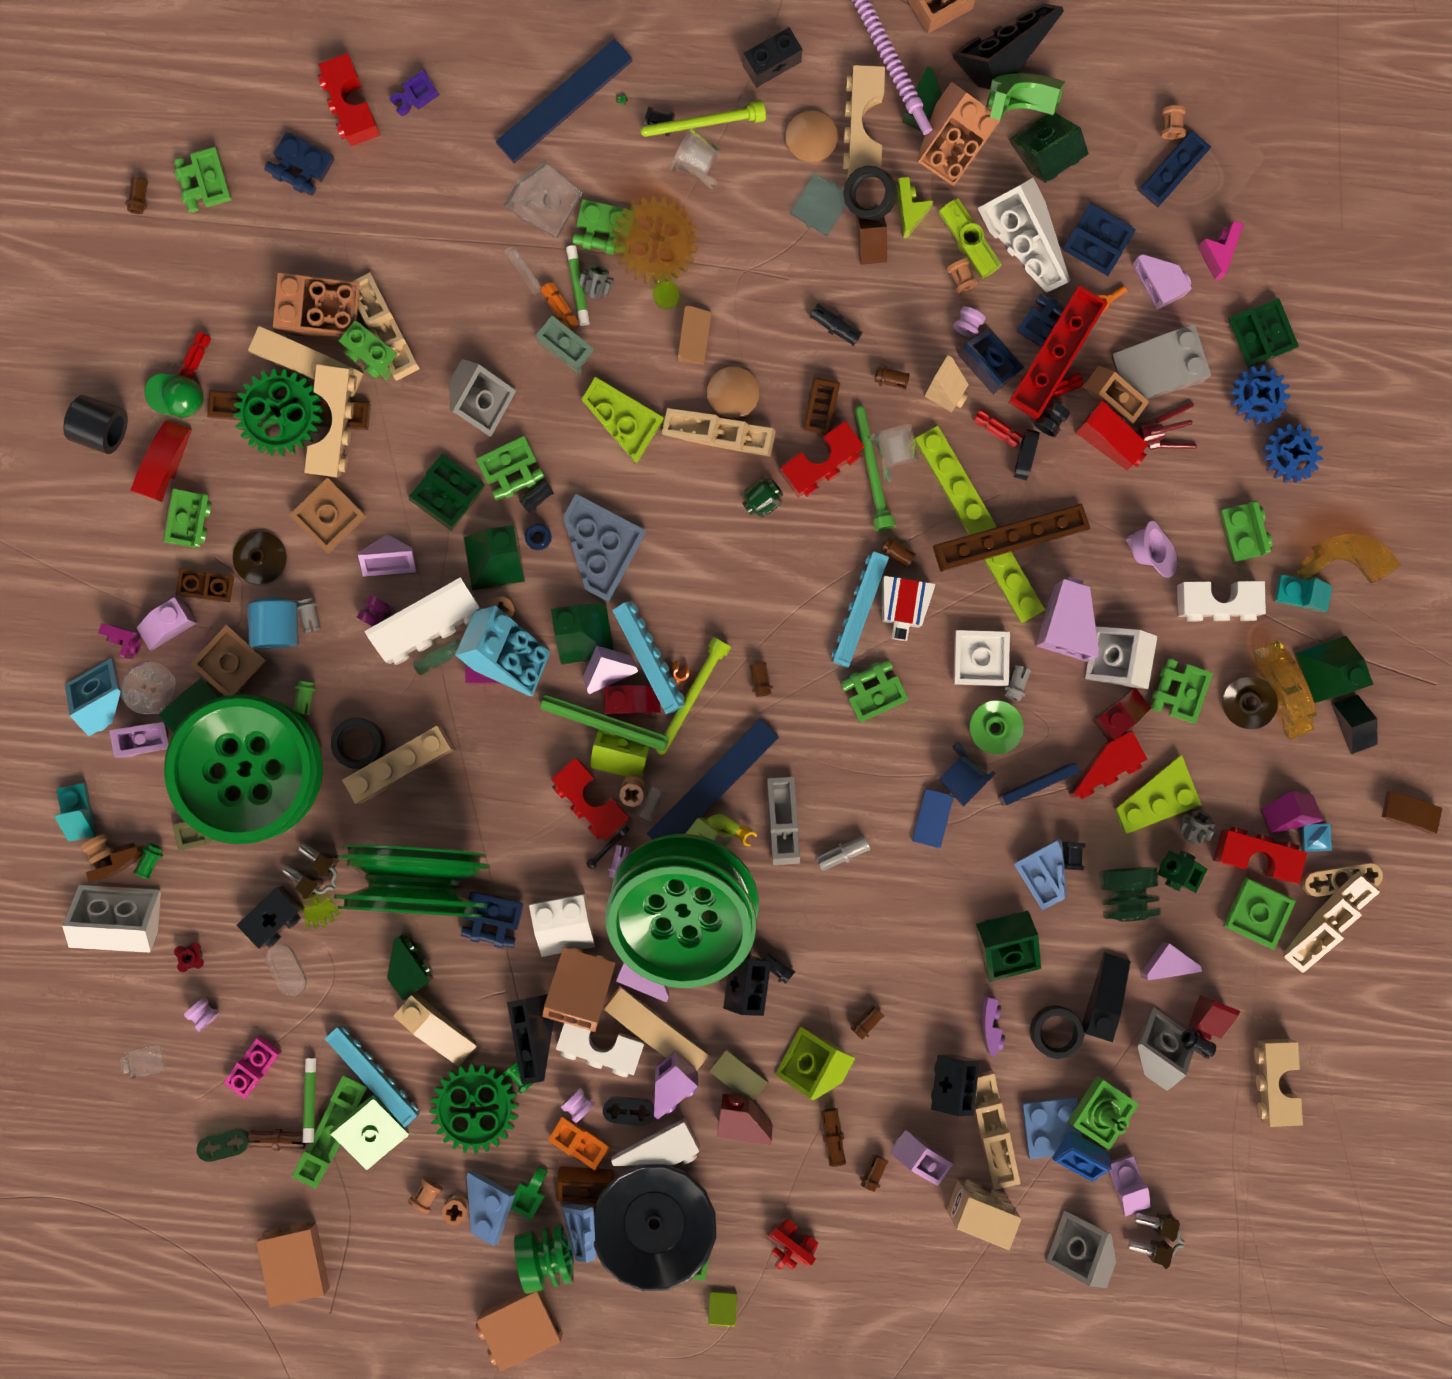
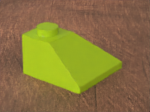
(814, 1064)

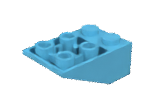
(502, 650)

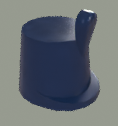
(964, 777)

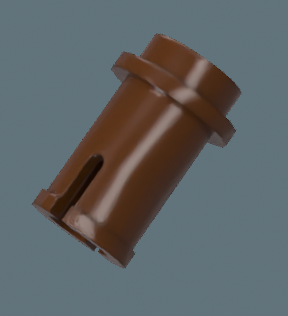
(137, 196)
(891, 377)
(898, 551)
(760, 679)
(867, 1022)
(874, 1173)

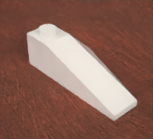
(1025, 227)

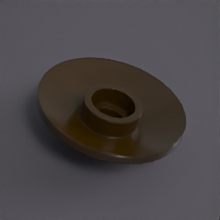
(272, 557)
(1247, 715)

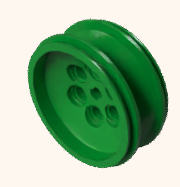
(202, 744)
(412, 880)
(668, 948)

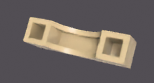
(866, 91)
(335, 387)
(398, 764)

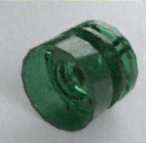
(1130, 893)

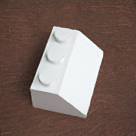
(113, 918)

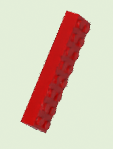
(1057, 352)

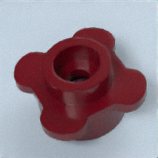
(196, 957)

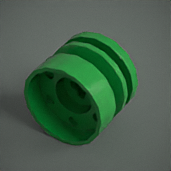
(543, 1259)

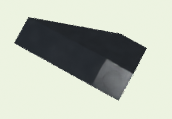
(1008, 46)

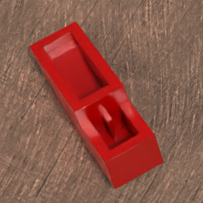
(161, 461)

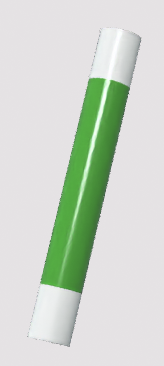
(579, 295)
(309, 1100)

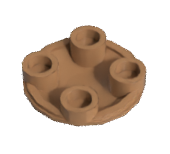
(811, 136)
(733, 392)

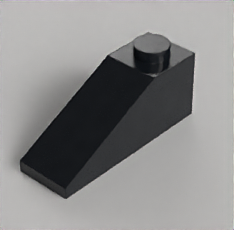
(1107, 998)
(531, 1037)

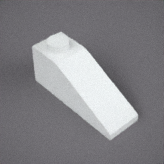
(666, 1147)

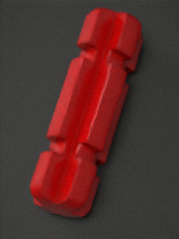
(194, 355)
(1073, 382)
(998, 428)

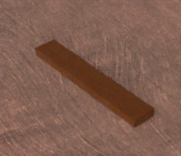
(222, 407)
(1011, 537)

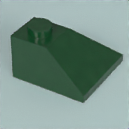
(494, 557)
(580, 630)
(1333, 669)

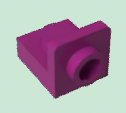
(117, 635)

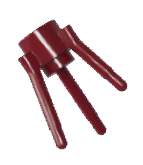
(1153, 432)

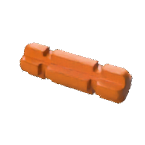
(559, 305)

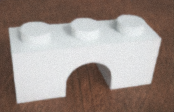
(1197, 601)
(621, 1056)

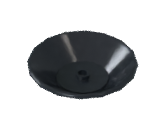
(650, 1255)

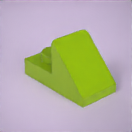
(910, 213)

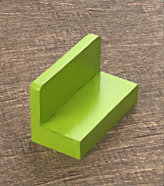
(618, 755)

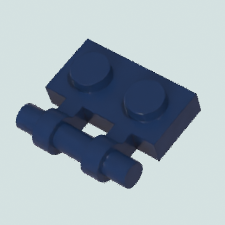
(302, 156)
(1037, 324)
(500, 913)

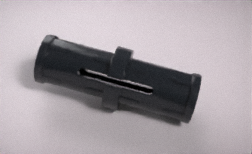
(835, 324)

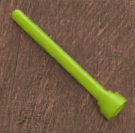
(753, 112)
(717, 651)

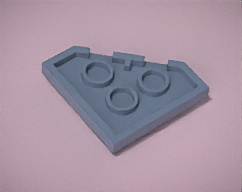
(601, 545)

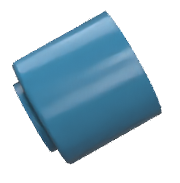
(272, 623)

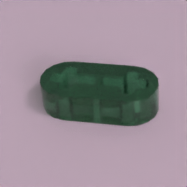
(222, 1139)

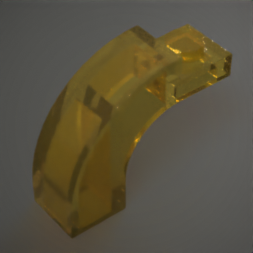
(1364, 552)
(1293, 694)

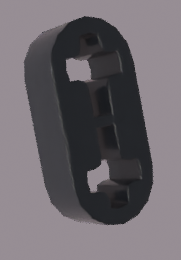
(1026, 454)
(628, 1117)

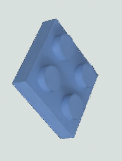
(1047, 1125)

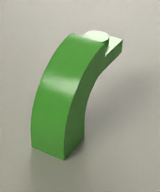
(1026, 92)

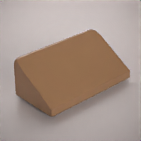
(694, 335)

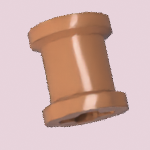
(1173, 122)
(962, 275)
(630, 798)
(425, 1195)
(448, 1212)

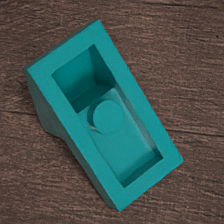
(1303, 593)
(76, 812)

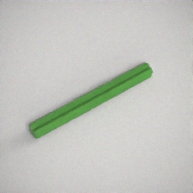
(604, 722)

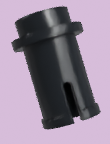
(536, 497)
(780, 968)
(1193, 1041)

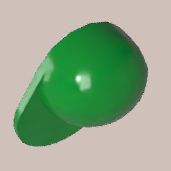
(174, 395)

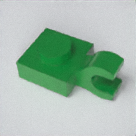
(529, 1196)

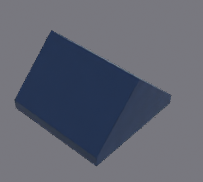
(990, 360)

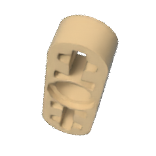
(1320, 875)

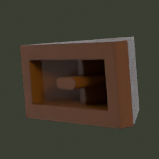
(872, 240)

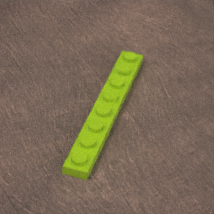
(977, 519)

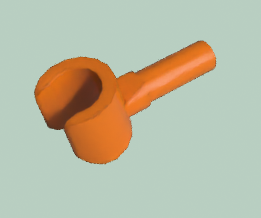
(1109, 298)
(679, 675)

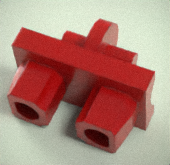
(801, 1252)

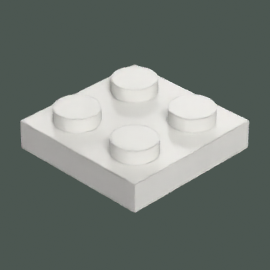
(981, 658)

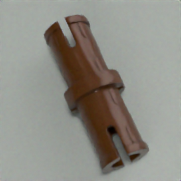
(833, 1137)
(276, 1140)

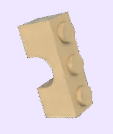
(1274, 1059)

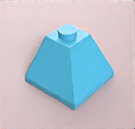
(94, 697)

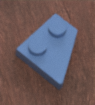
(1045, 874)
(487, 1207)
(581, 1231)

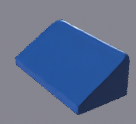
(932, 818)
(1082, 1157)

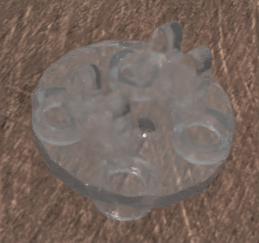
(152, 676)

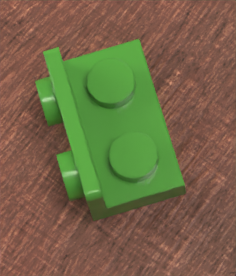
(1246, 531)

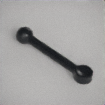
(592, 863)

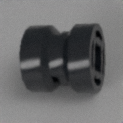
(1051, 419)

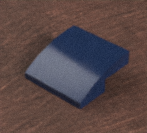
(1099, 239)

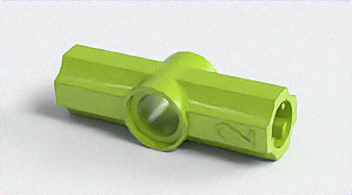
(961, 224)

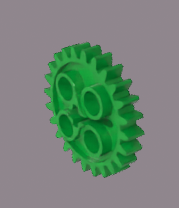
(265, 392)
(476, 1133)

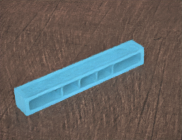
(859, 609)
(649, 657)
(372, 1075)

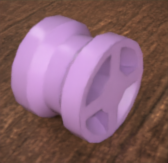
(969, 322)
(201, 1014)
(577, 1105)

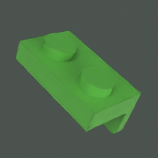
(369, 349)
(186, 518)

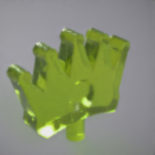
(320, 912)

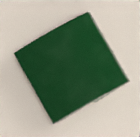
(1263, 332)
(446, 492)
(185, 703)

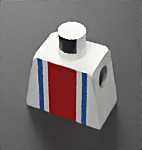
(904, 604)

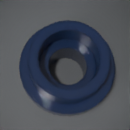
(538, 528)

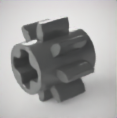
(596, 282)
(1197, 827)

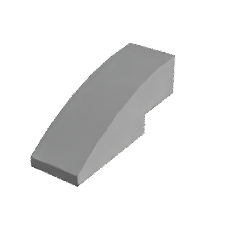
(783, 821)

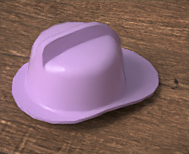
(1153, 548)

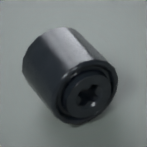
(95, 424)

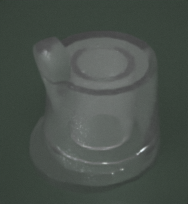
(697, 157)
(895, 448)

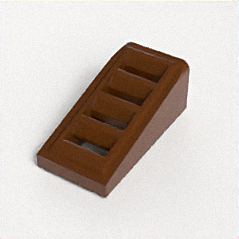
(834, 385)

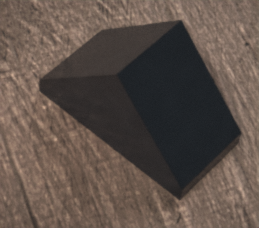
(1356, 723)

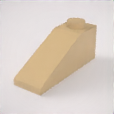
(948, 386)
(434, 1029)

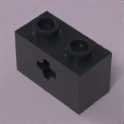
(772, 57)
(257, 925)
(748, 987)
(955, 1085)

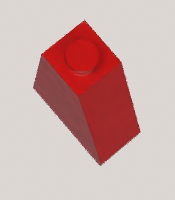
(1113, 437)

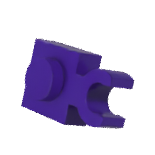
(418, 91)

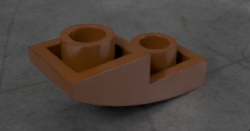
(204, 585)
(1412, 812)
(120, 860)

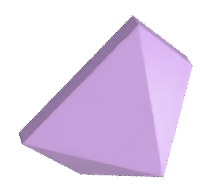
(387, 557)

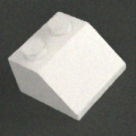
(1123, 657)
(562, 924)

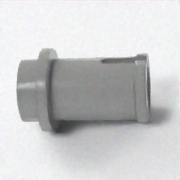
(308, 613)
(1016, 687)

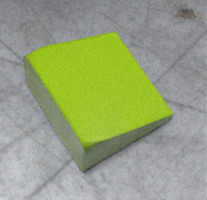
(722, 1308)

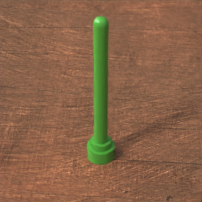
(883, 518)

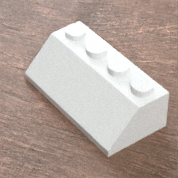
(424, 622)

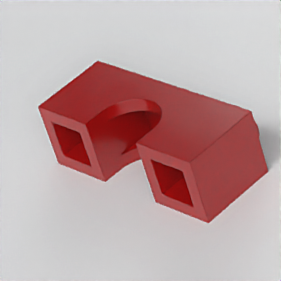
(340, 80)
(804, 475)
(572, 783)
(1283, 861)

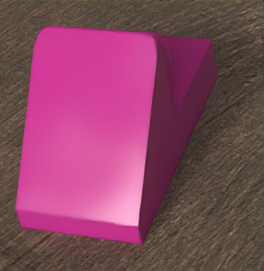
(1219, 253)

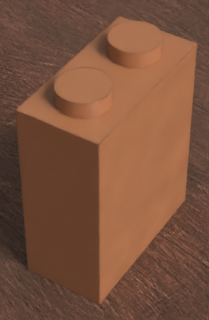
(579, 989)
(292, 1264)
(518, 1329)

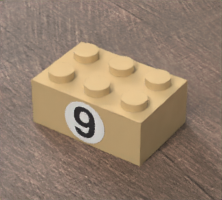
(983, 1213)

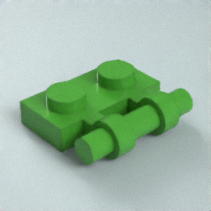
(210, 176)
(597, 218)
(507, 460)
(1189, 693)
(878, 698)

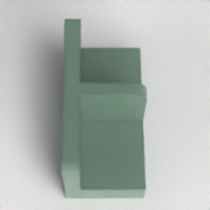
(564, 344)

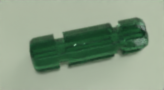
(436, 657)

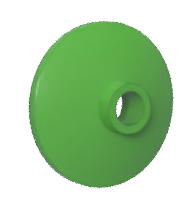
(1010, 726)

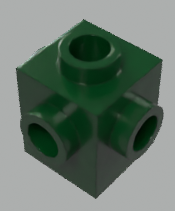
(1181, 871)

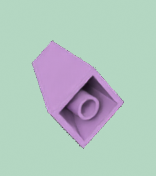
(1070, 621)

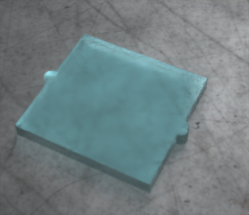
(820, 205)

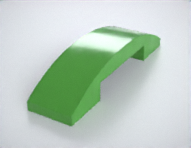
(321, 1152)

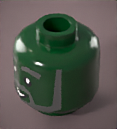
(762, 497)

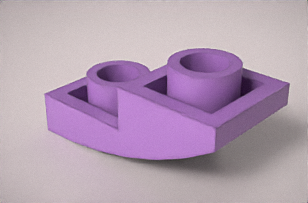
(992, 1034)

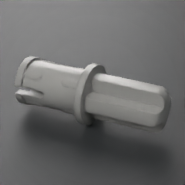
(843, 853)

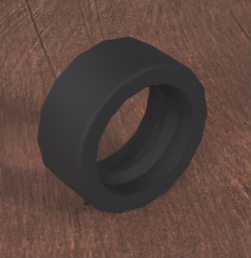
(851, 186)
(343, 728)
(1077, 1027)

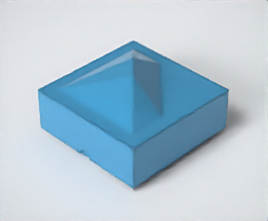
(1316, 837)

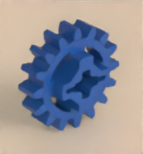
(1251, 385)
(1302, 446)

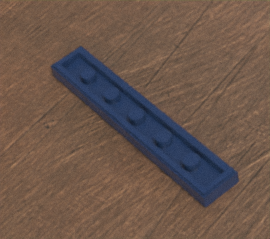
(564, 101)
(715, 781)

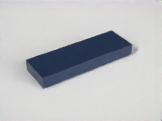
(1174, 168)
(1038, 784)

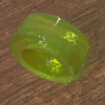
(666, 295)

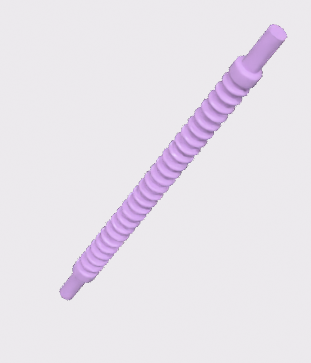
(913, 103)

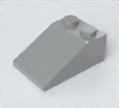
(1164, 363)

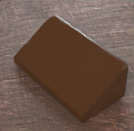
(581, 1184)

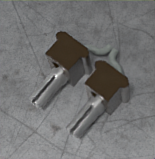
(322, 863)
(1165, 1226)

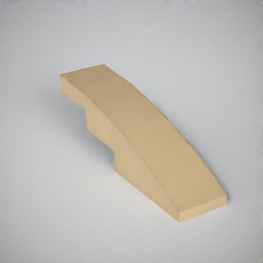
(383, 326)
(293, 355)
(718, 432)
(1329, 922)
(653, 1028)
(994, 1133)

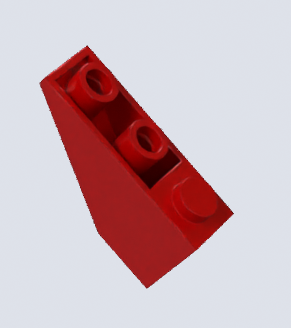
(1110, 760)

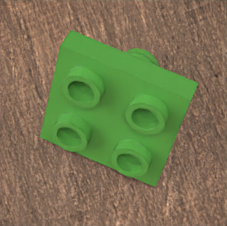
(1103, 1113)

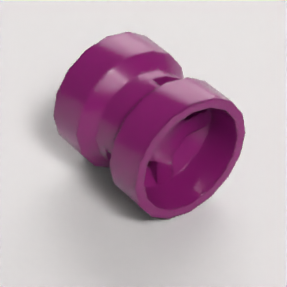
(376, 606)

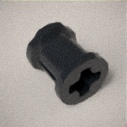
(655, 117)
(1073, 855)

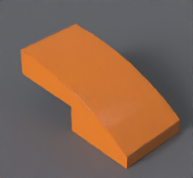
(579, 1142)

